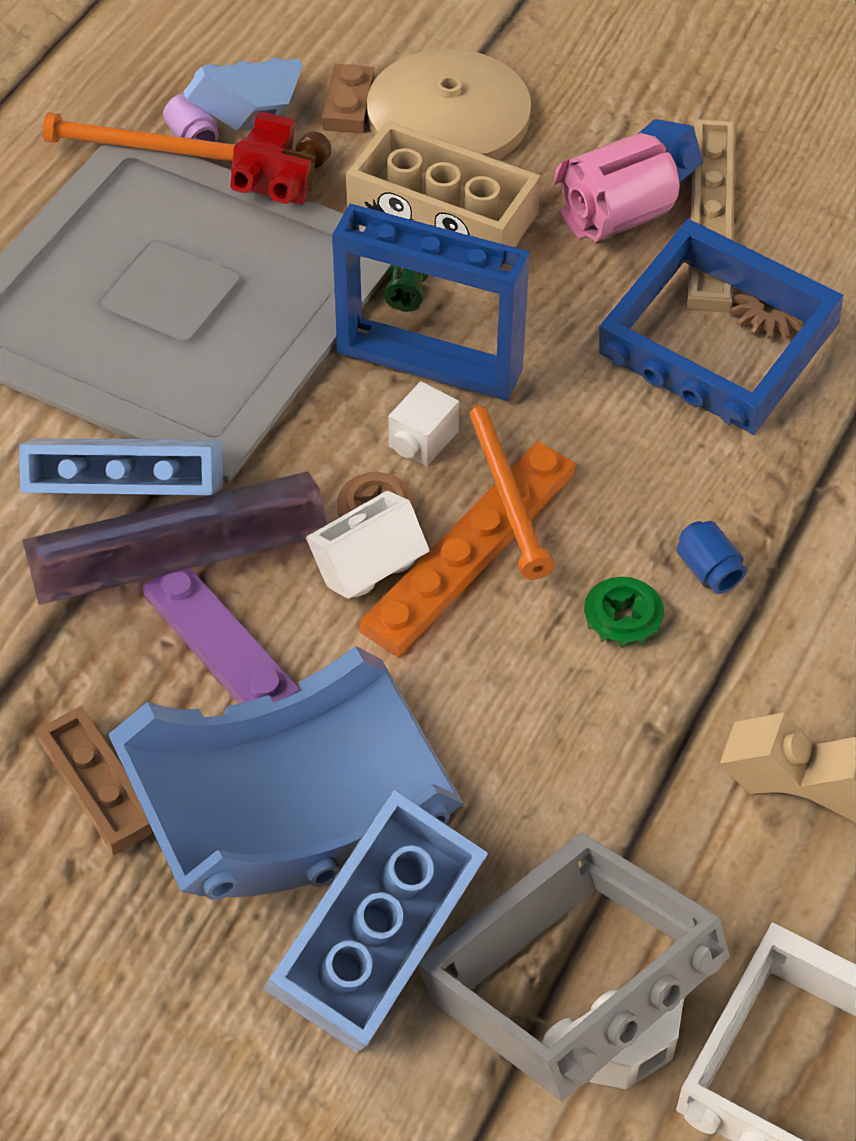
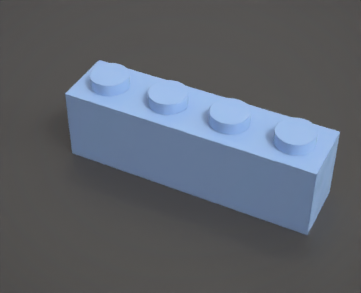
(121, 466)

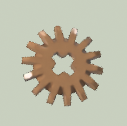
(761, 321)

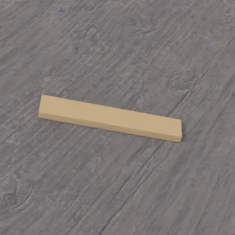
(712, 207)

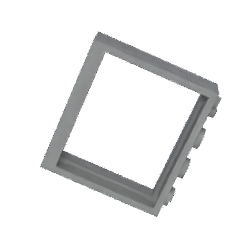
(532, 908)

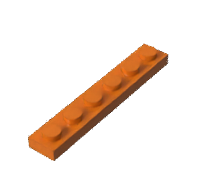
(463, 553)

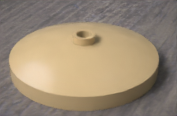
(454, 99)

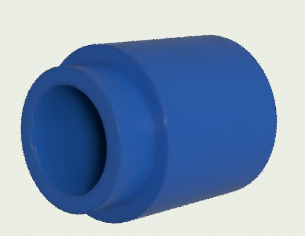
(711, 556)

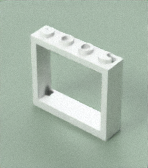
(801, 965)

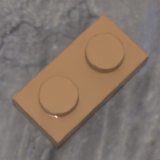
(347, 98)

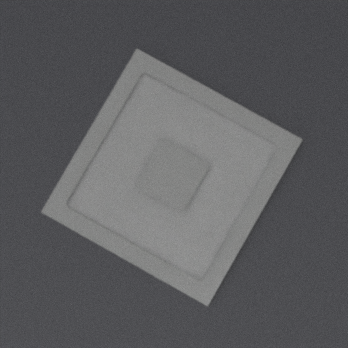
(170, 301)

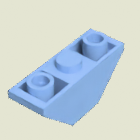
(243, 89)

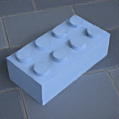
(375, 922)

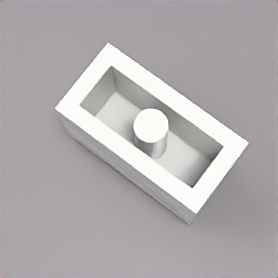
(368, 545)

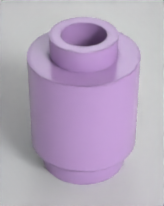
(189, 120)

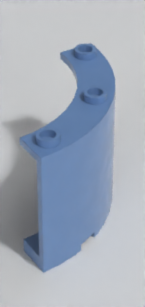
(283, 785)

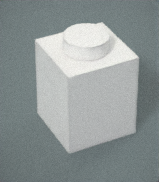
(423, 423)

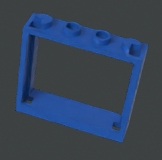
(441, 255)
(748, 272)

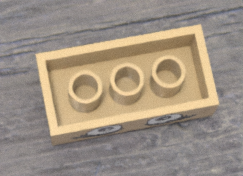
(443, 186)

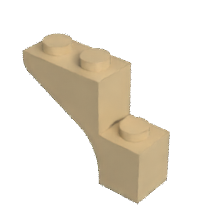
(779, 758)

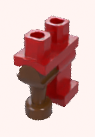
(271, 167)

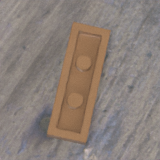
(95, 779)

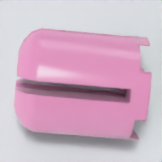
(617, 186)

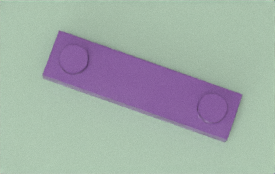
(217, 637)

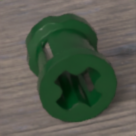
(401, 286)

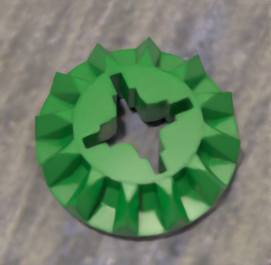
(616, 595)

